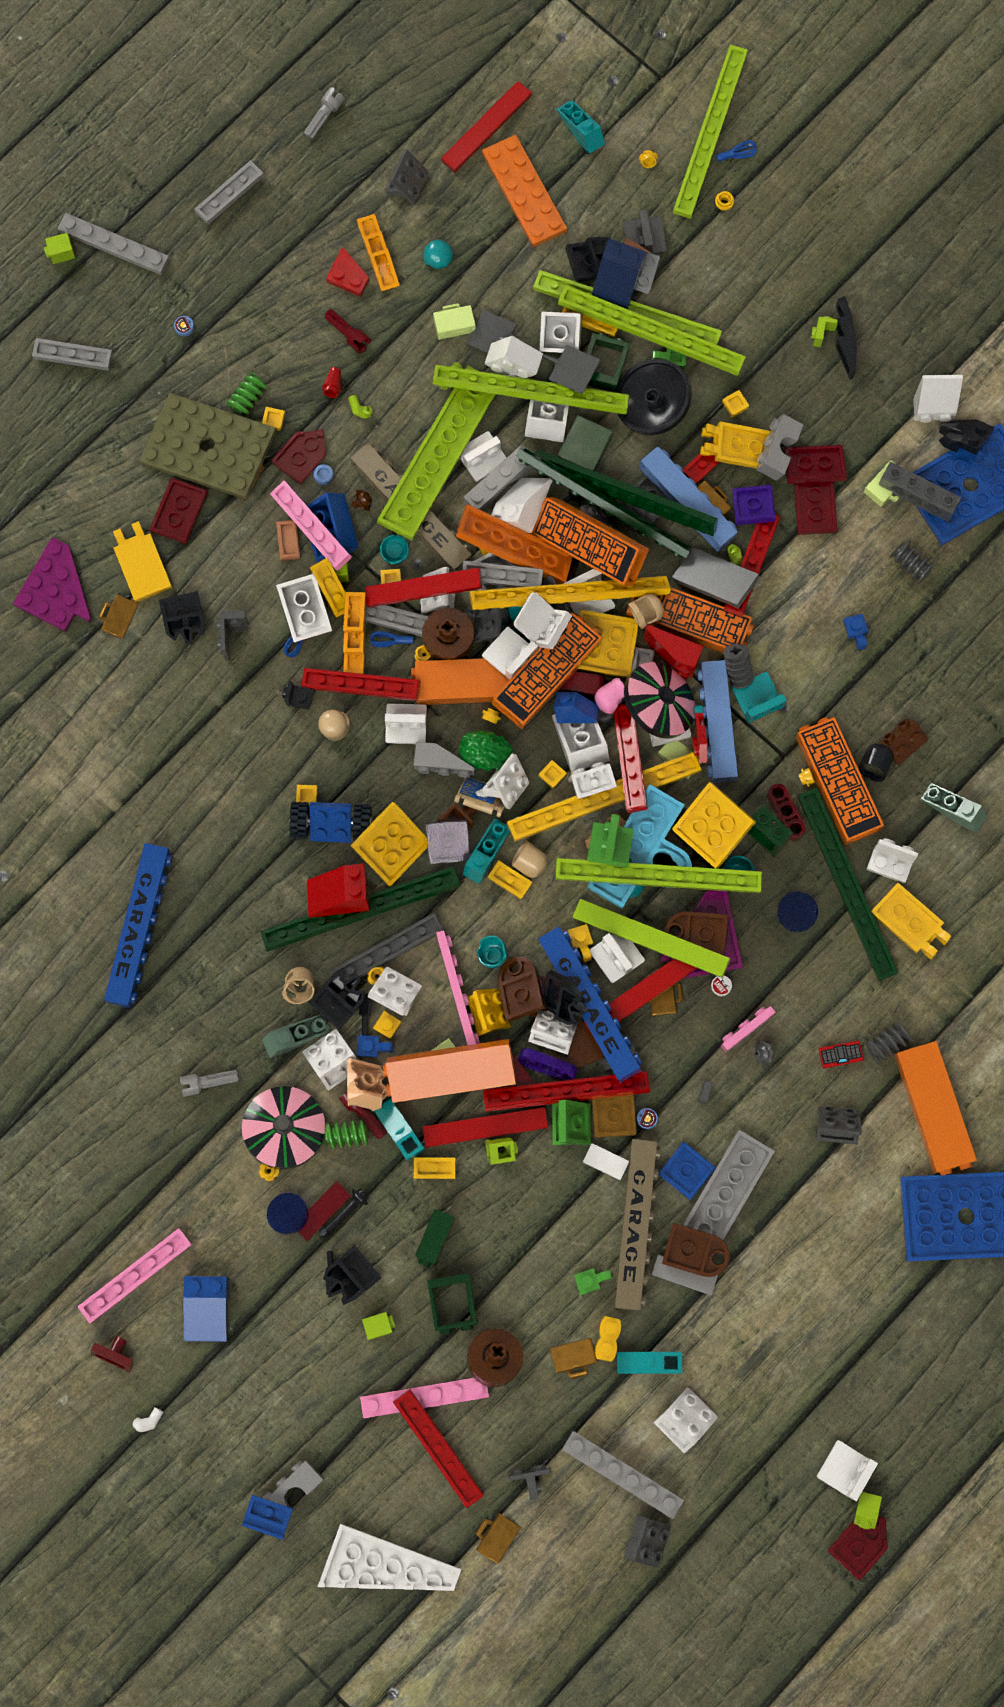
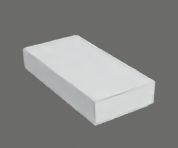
(605, 1161)

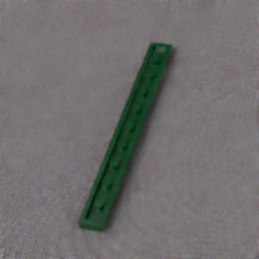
(638, 497)
(596, 498)
(847, 884)
(378, 902)

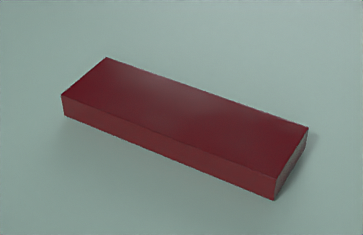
(324, 1209)

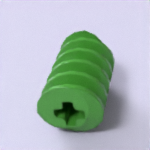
(246, 394)
(346, 1134)

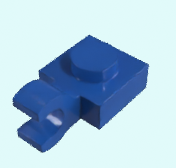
(856, 628)
(370, 1047)

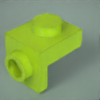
(823, 323)

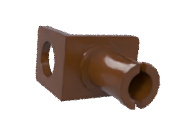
(465, 813)

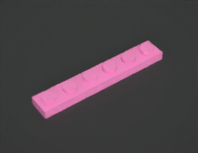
(311, 525)
(455, 982)
(134, 1276)
(427, 1395)

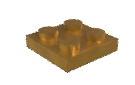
(614, 1116)

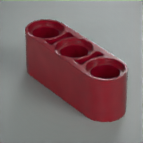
(584, 684)
(786, 802)

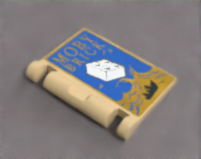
(474, 797)

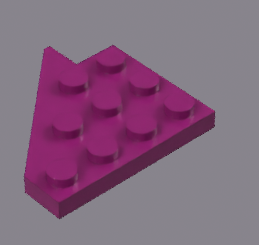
(54, 588)
(717, 903)

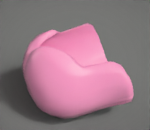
(610, 696)

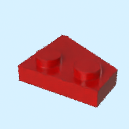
(347, 274)
(699, 742)

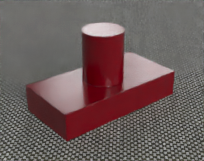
(113, 1354)

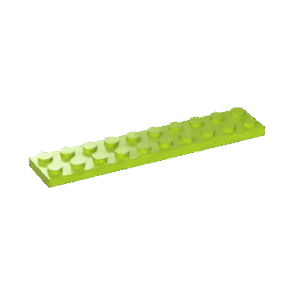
(434, 461)

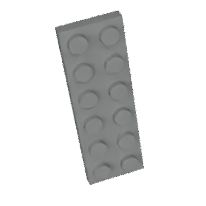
(729, 1185)

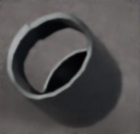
(878, 756)

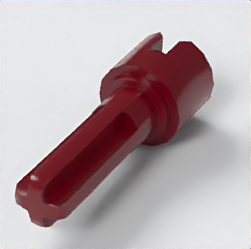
(354, 337)
(366, 1116)

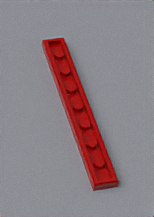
(570, 1090)

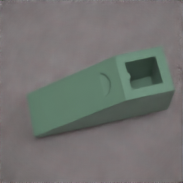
(955, 807)
(295, 1035)

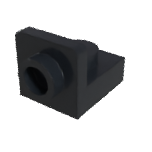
(298, 696)

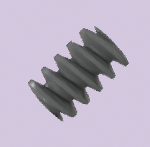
(913, 561)
(738, 665)
(888, 1041)

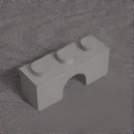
(772, 460)
(303, 1477)

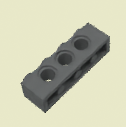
(919, 491)

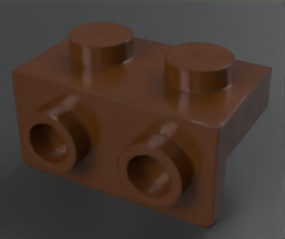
(904, 740)

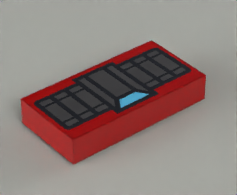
(840, 1054)

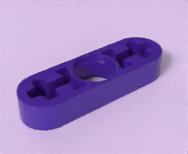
(539, 1062)

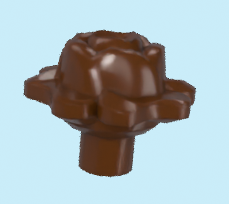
(362, 500)

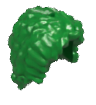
(484, 750)

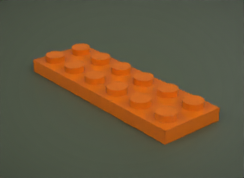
(524, 191)
(513, 544)

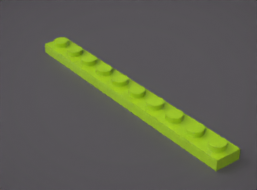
(710, 131)
(554, 286)
(651, 330)
(529, 389)
(659, 876)

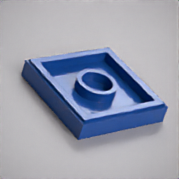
(686, 1171)

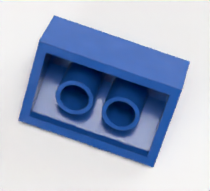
(335, 515)

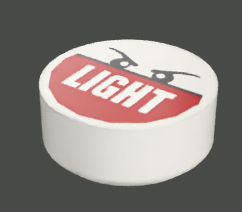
(721, 986)

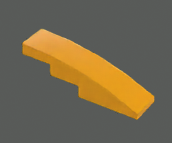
(378, 252)
(354, 632)

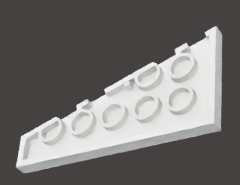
(374, 1563)

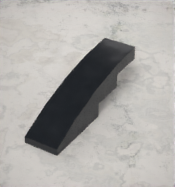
(847, 341)

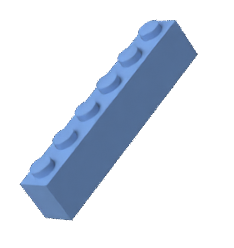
(678, 488)
(718, 721)

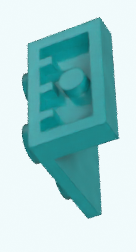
(759, 698)

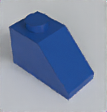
(574, 708)

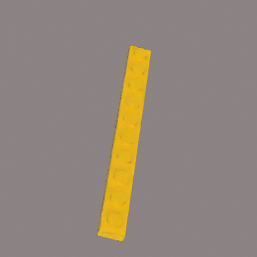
(569, 592)
(574, 808)

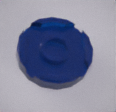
(797, 912)
(287, 1213)

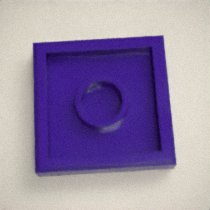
(753, 504)

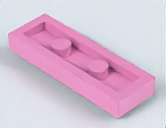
(746, 1028)

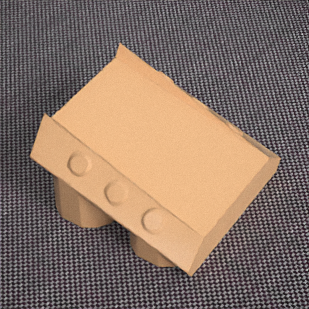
(365, 1084)

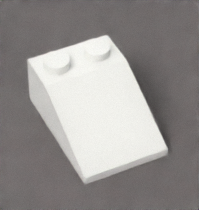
(937, 398)
(546, 420)
(523, 503)
(304, 608)
(582, 744)

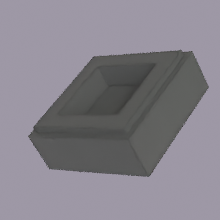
(705, 1091)

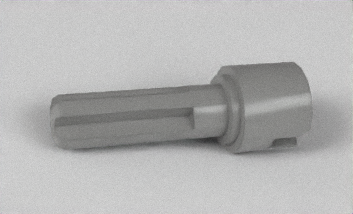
(329, 105)
(197, 1083)

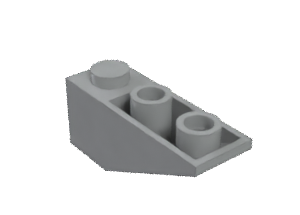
(437, 759)

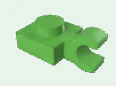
(671, 355)
(589, 1280)

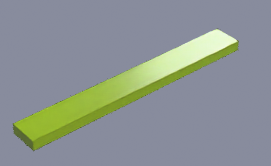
(651, 938)

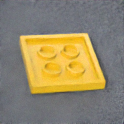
(617, 645)
(713, 825)
(390, 844)

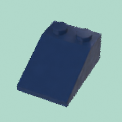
(618, 273)

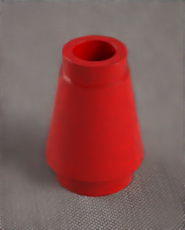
(332, 383)

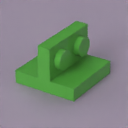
(610, 843)
(571, 1123)

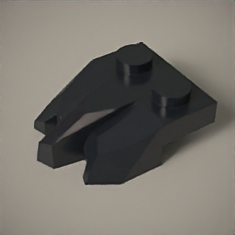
(586, 257)
(965, 434)
(183, 616)
(563, 998)
(338, 999)
(350, 1276)

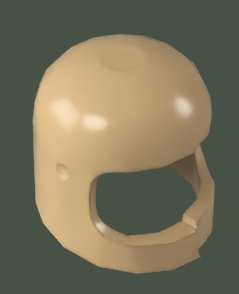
(646, 610)
(334, 725)
(530, 860)
(294, 975)

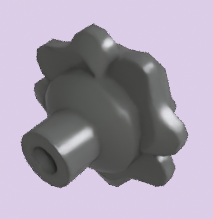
(764, 1053)

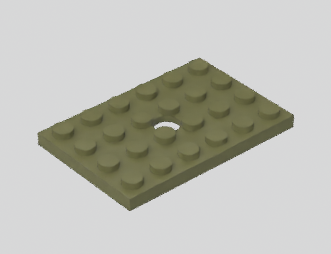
(228, 467)

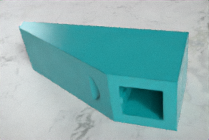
(582, 126)
(486, 851)
(399, 1130)
(649, 1362)

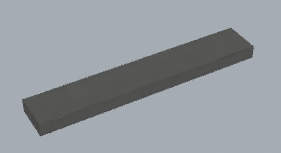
(391, 948)

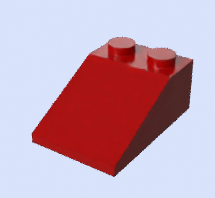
(674, 651)
(338, 891)

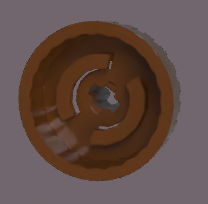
(459, 626)
(491, 1342)

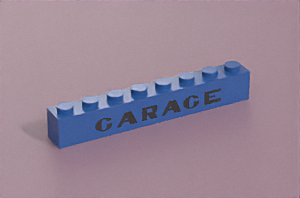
(137, 926)
(597, 1017)

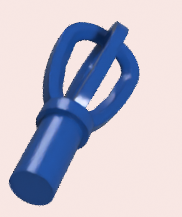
(733, 153)
(396, 639)
(294, 653)

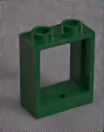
(605, 381)
(766, 834)
(449, 1281)

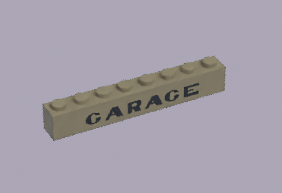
(432, 532)
(636, 1225)

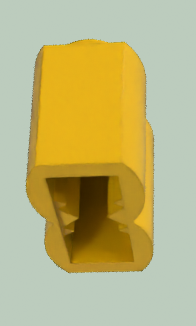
(609, 1332)

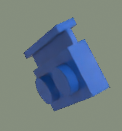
(267, 1517)

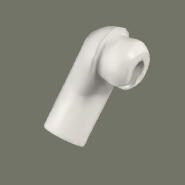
(149, 1423)

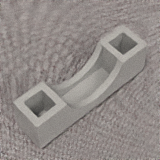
(490, 487)

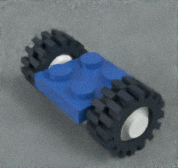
(328, 821)

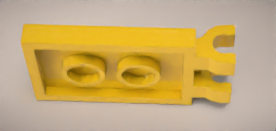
(734, 443)
(141, 564)
(910, 921)

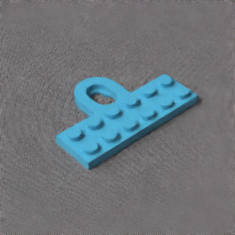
(648, 840)

